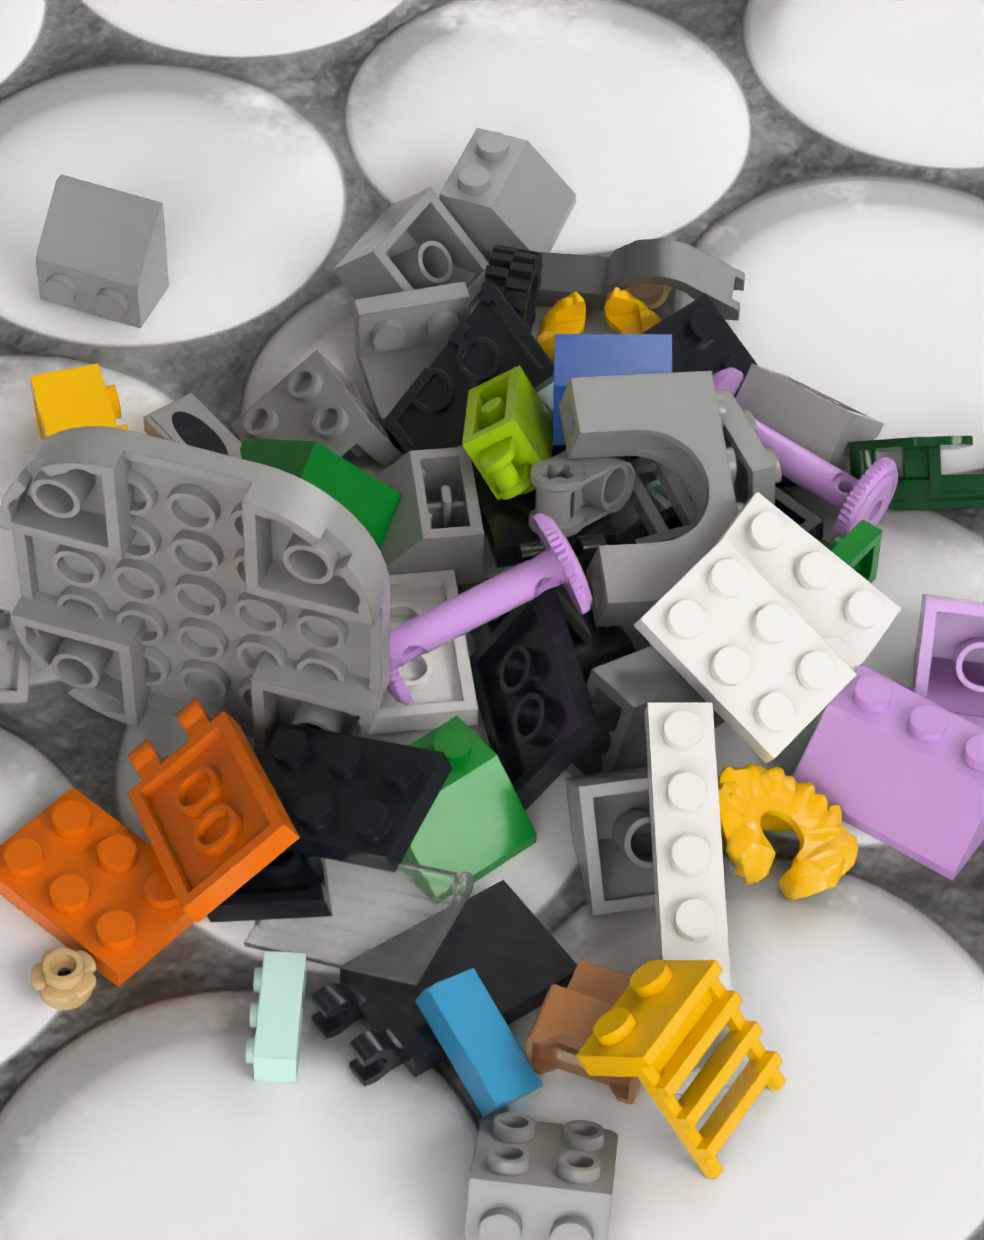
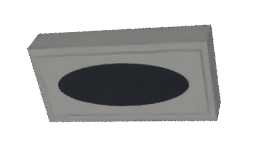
(191, 424)

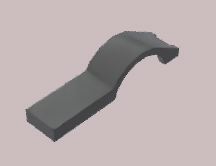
(637, 263)

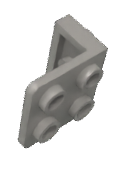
(540, 1180)

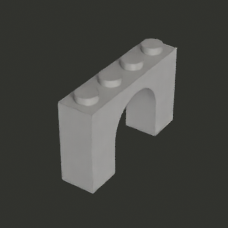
(679, 425)

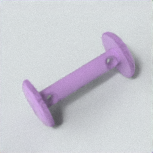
(864, 497)
(490, 600)

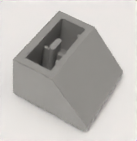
(436, 517)

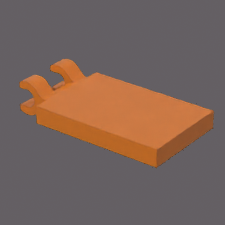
(208, 810)

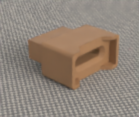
(568, 1022)

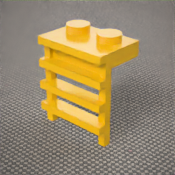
(660, 1036)

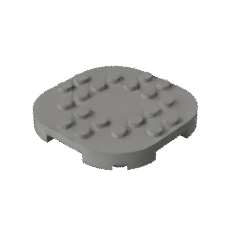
(196, 577)

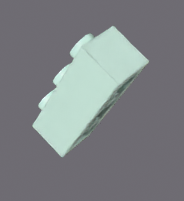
(277, 1016)

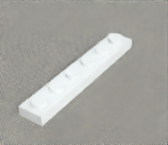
(687, 843)

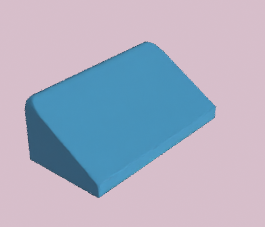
(478, 1042)

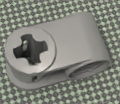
(580, 489)

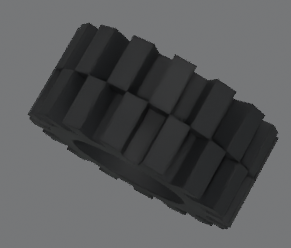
(517, 277)

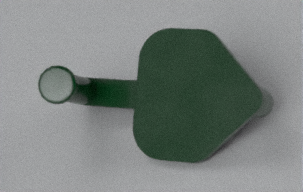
(922, 481)

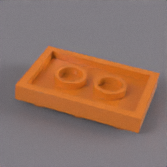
(92, 886)

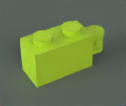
(507, 432)

